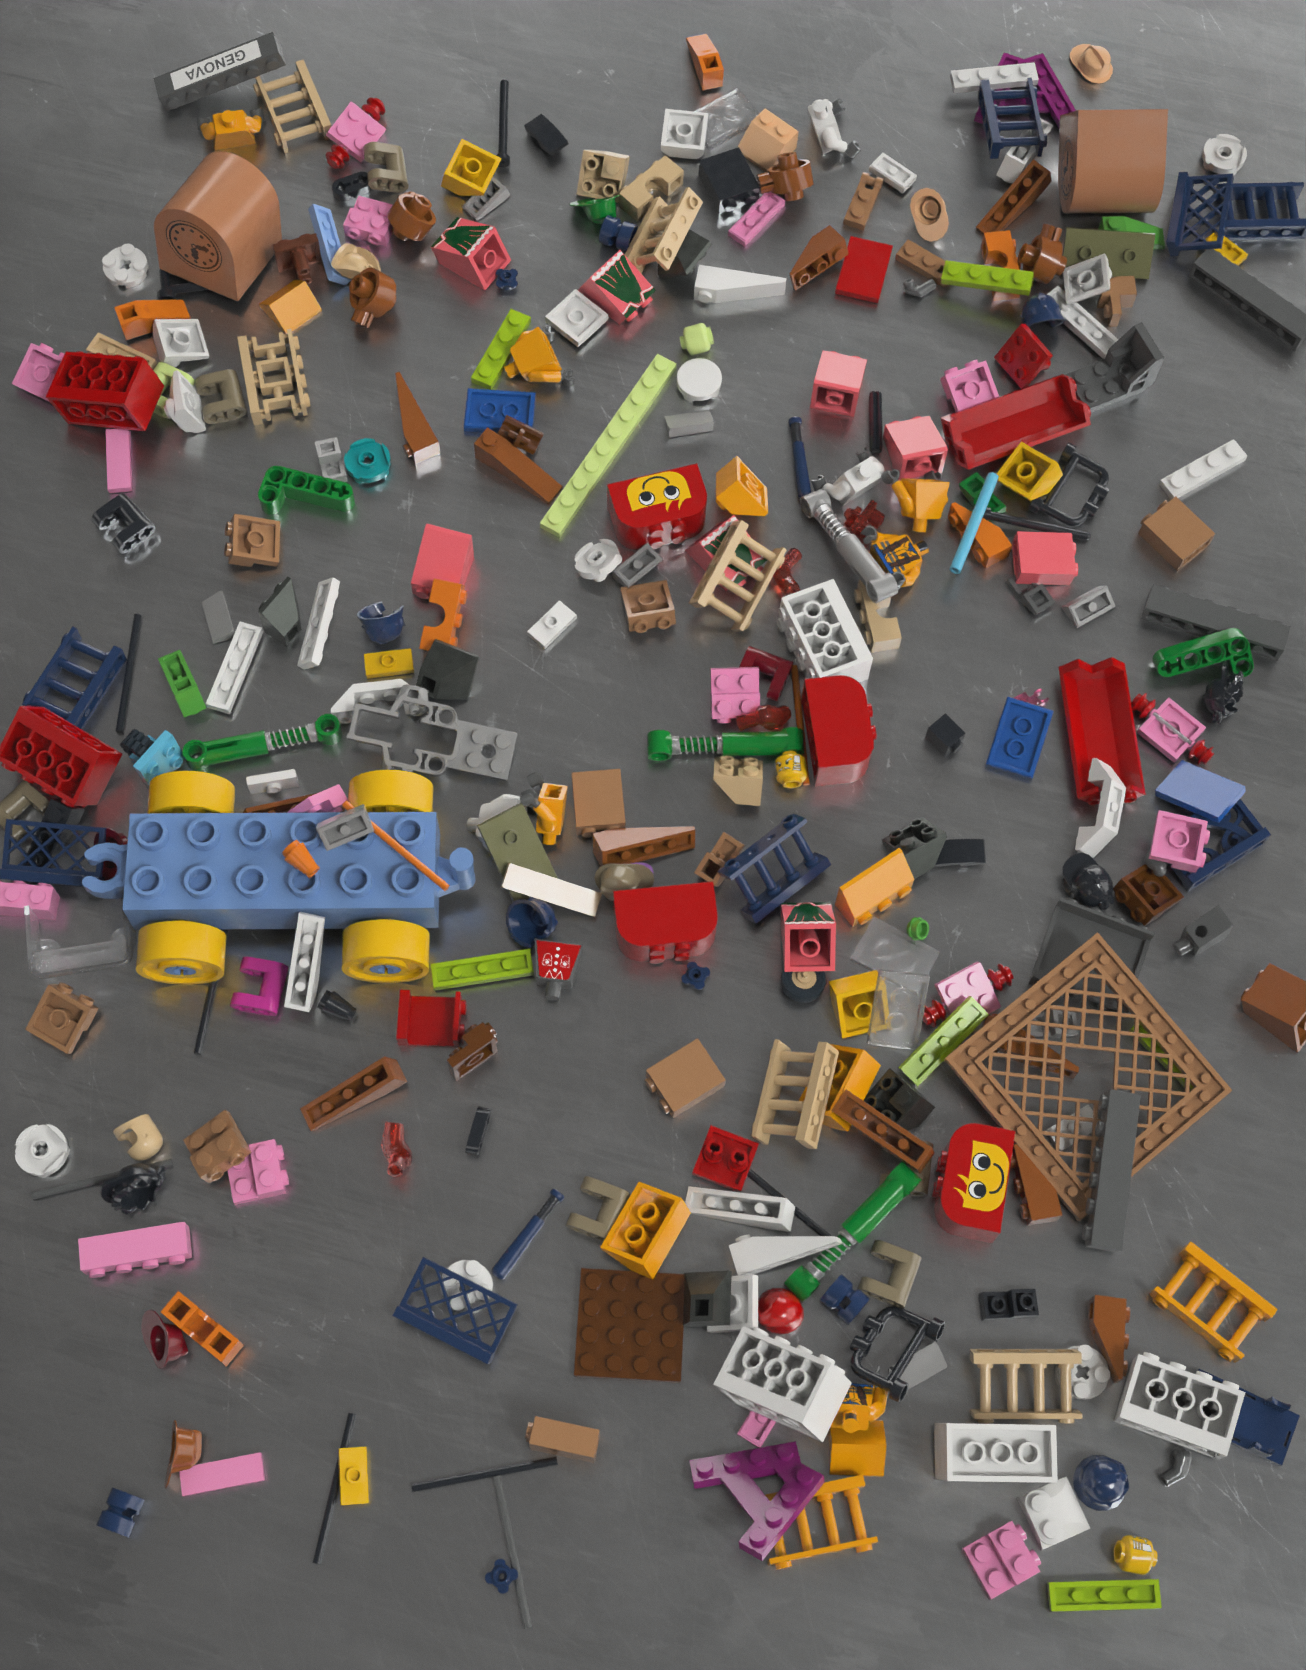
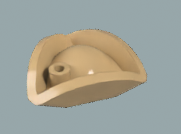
(353, 260)

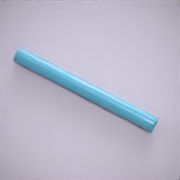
(974, 523)

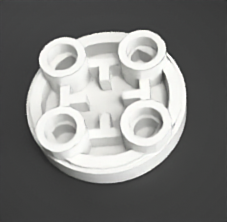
(699, 379)

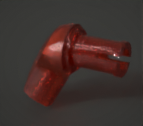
(783, 575)
(766, 716)
(396, 1149)

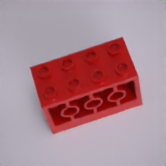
(105, 390)
(58, 756)

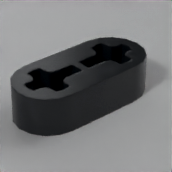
(351, 186)
(478, 1131)

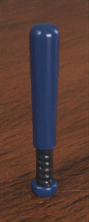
(800, 463)
(521, 1242)

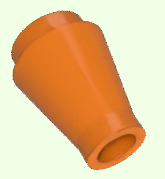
(300, 858)

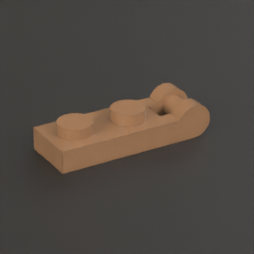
(863, 201)
(921, 261)

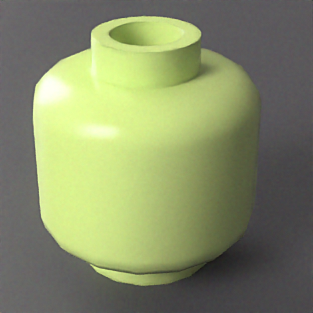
(697, 339)

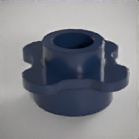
(506, 284)
(699, 982)
(509, 1575)

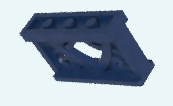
(1244, 845)

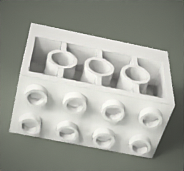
(823, 633)
(783, 1382)
(1176, 1424)
(995, 1452)

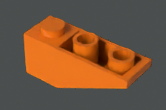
(706, 61)
(139, 315)
(989, 542)

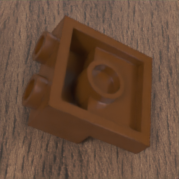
(1146, 894)
(478, 1046)

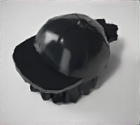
(1223, 694)
(1087, 881)
(133, 1187)

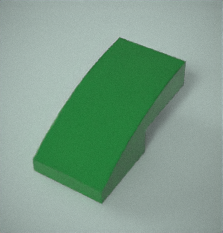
(971, 489)

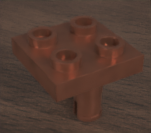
(298, 255)

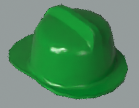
(598, 208)

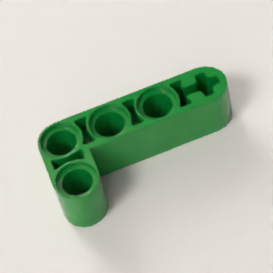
(337, 494)
(1202, 657)

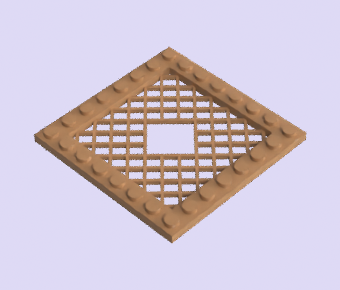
(1144, 1009)

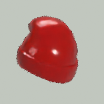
(779, 1311)

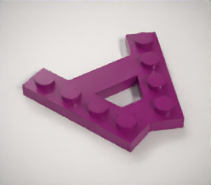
(1050, 93)
(737, 1473)

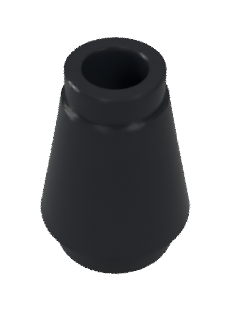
(336, 1006)

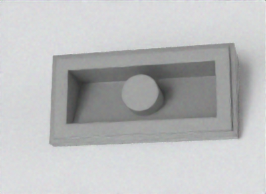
(689, 423)
(636, 566)
(1089, 606)
(218, 618)
(345, 827)
(924, 1365)

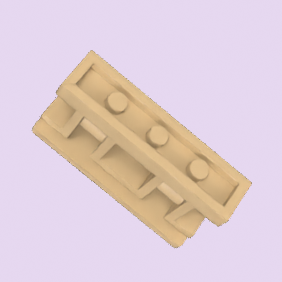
(255, 379)

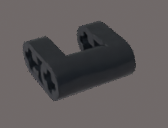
(124, 508)

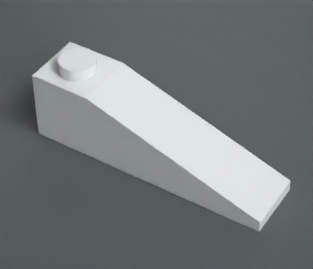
(1020, 156)
(728, 285)
(305, 962)
(741, 1208)
(760, 1254)

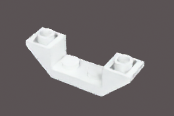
(368, 693)
(1095, 838)

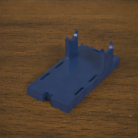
(1262, 1426)

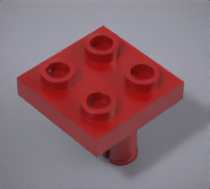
(1023, 356)
(725, 1159)

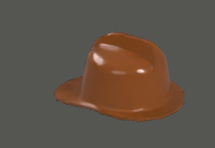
(184, 1450)

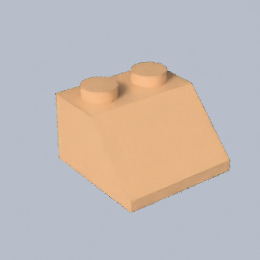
(767, 139)

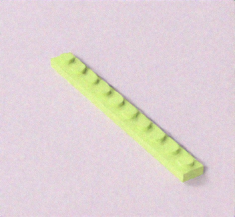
(608, 446)

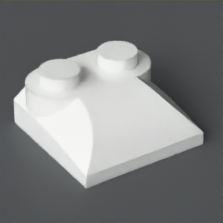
(684, 133)
(1087, 279)
(179, 340)
(184, 405)
(1053, 1513)

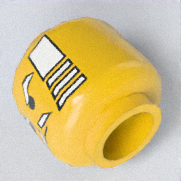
(790, 769)
(1135, 1554)

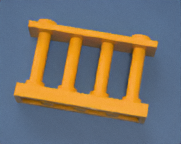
(1235, 1290)
(850, 1488)

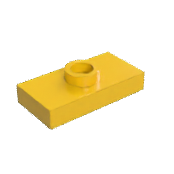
(1229, 250)
(388, 663)
(353, 1475)

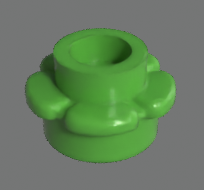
(917, 928)

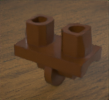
(520, 434)

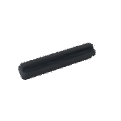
(875, 421)

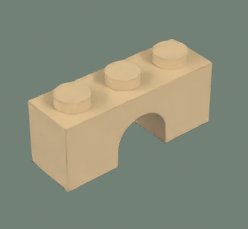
(661, 176)
(880, 632)

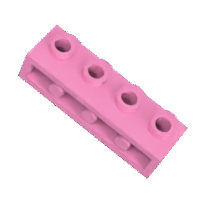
(40, 897)
(134, 1249)

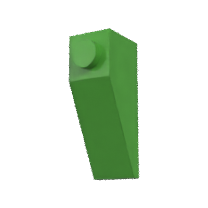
(1124, 223)
(182, 683)

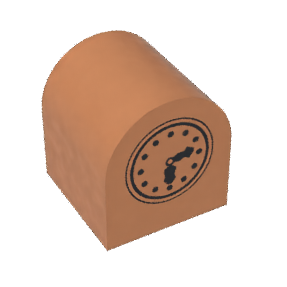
(1112, 160)
(220, 225)

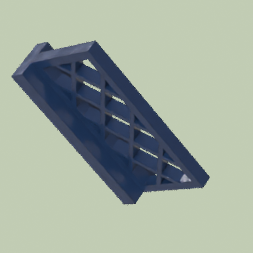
(1180, 214)
(44, 874)
(445, 1332)

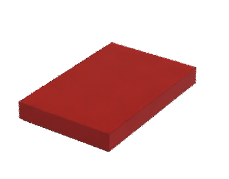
(864, 269)

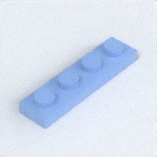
(328, 240)

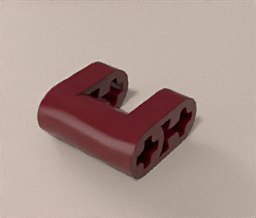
(770, 665)

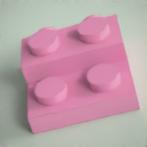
(369, 221)
(38, 370)
(969, 385)
(733, 692)
(323, 802)
(1179, 841)
(259, 1174)
(1002, 1559)

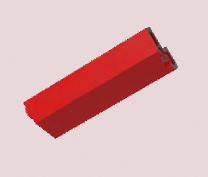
(1024, 416)
(1101, 725)

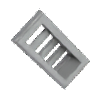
(495, 200)

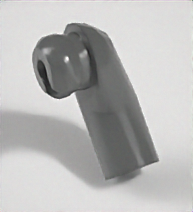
(918, 290)
(1158, 867)
(1180, 1467)

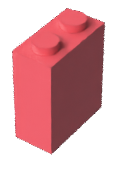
(1044, 558)

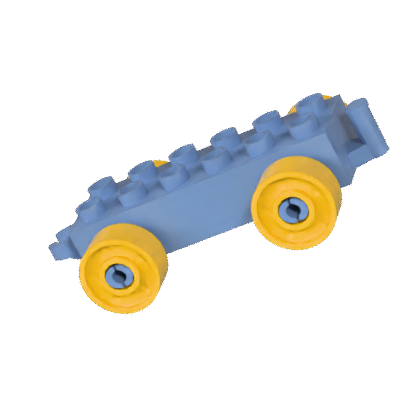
(210, 869)

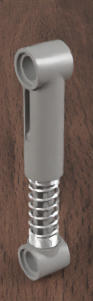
(877, 582)

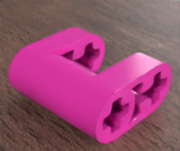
(271, 988)

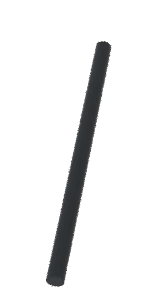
(128, 673)
(206, 1013)
(798, 1213)
(484, 1474)
(333, 1493)

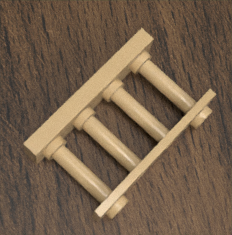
(308, 92)
(655, 222)
(715, 575)
(816, 1097)
(1038, 1359)

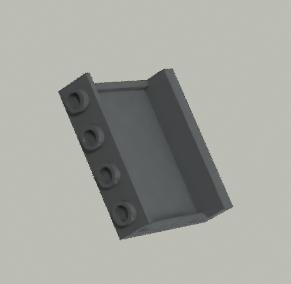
(1072, 927)

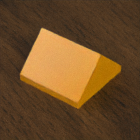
(291, 306)
(858, 1451)

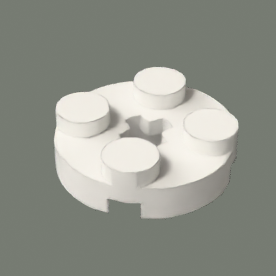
(1219, 164)
(125, 255)
(607, 556)
(43, 1164)
(473, 1271)
(1097, 1374)

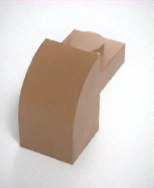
(1121, 295)
(724, 850)

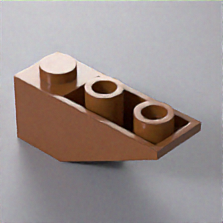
(819, 254)
(1037, 1194)
(1107, 1326)

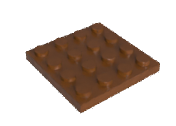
(630, 1326)

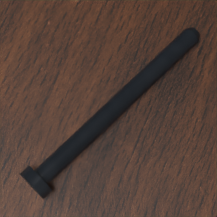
(503, 124)
(1033, 524)

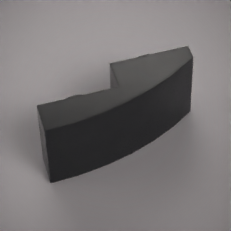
(547, 134)
(962, 852)
(1008, 1304)

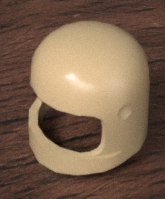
(145, 1137)

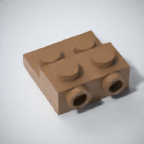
(252, 541)
(648, 606)
(62, 1017)
(217, 1147)

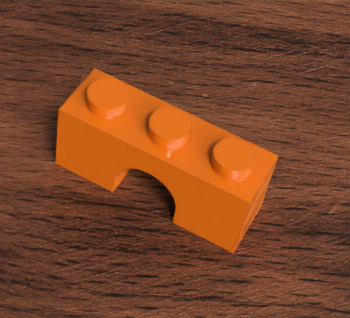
(1000, 250)
(450, 597)
(202, 1328)

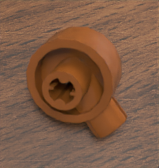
(787, 177)
(411, 216)
(1044, 255)
(371, 296)

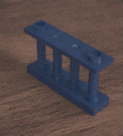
(993, 127)
(1265, 228)
(99, 680)
(790, 883)

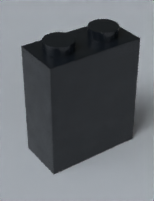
(729, 180)

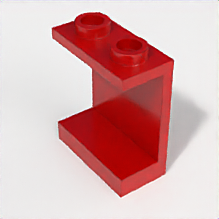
(430, 1020)

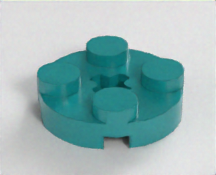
(370, 472)

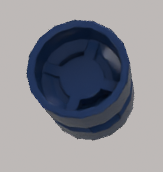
(617, 233)
(837, 1293)
(120, 1512)

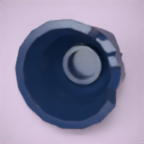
(1041, 308)
(379, 627)
(530, 920)
(1100, 1482)

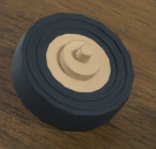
(803, 985)

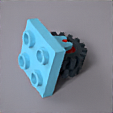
(152, 755)

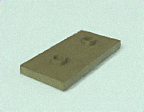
(1126, 251)
(514, 841)

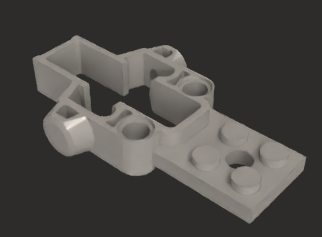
(468, 745)

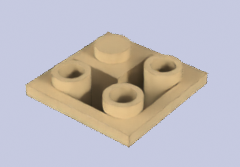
(602, 174)
(740, 778)

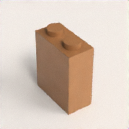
(1175, 533)
(598, 801)
(684, 1078)
(563, 1439)

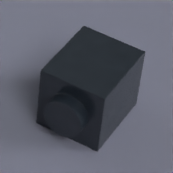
(945, 735)

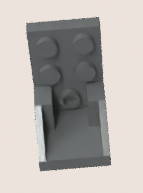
(1126, 370)

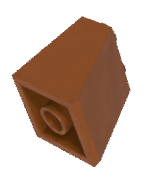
(1278, 1005)

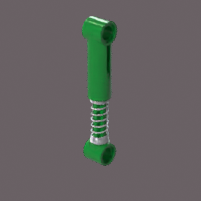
(259, 743)
(763, 743)
(855, 1229)

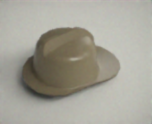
(622, 877)

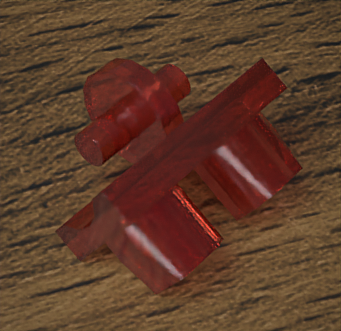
(860, 521)

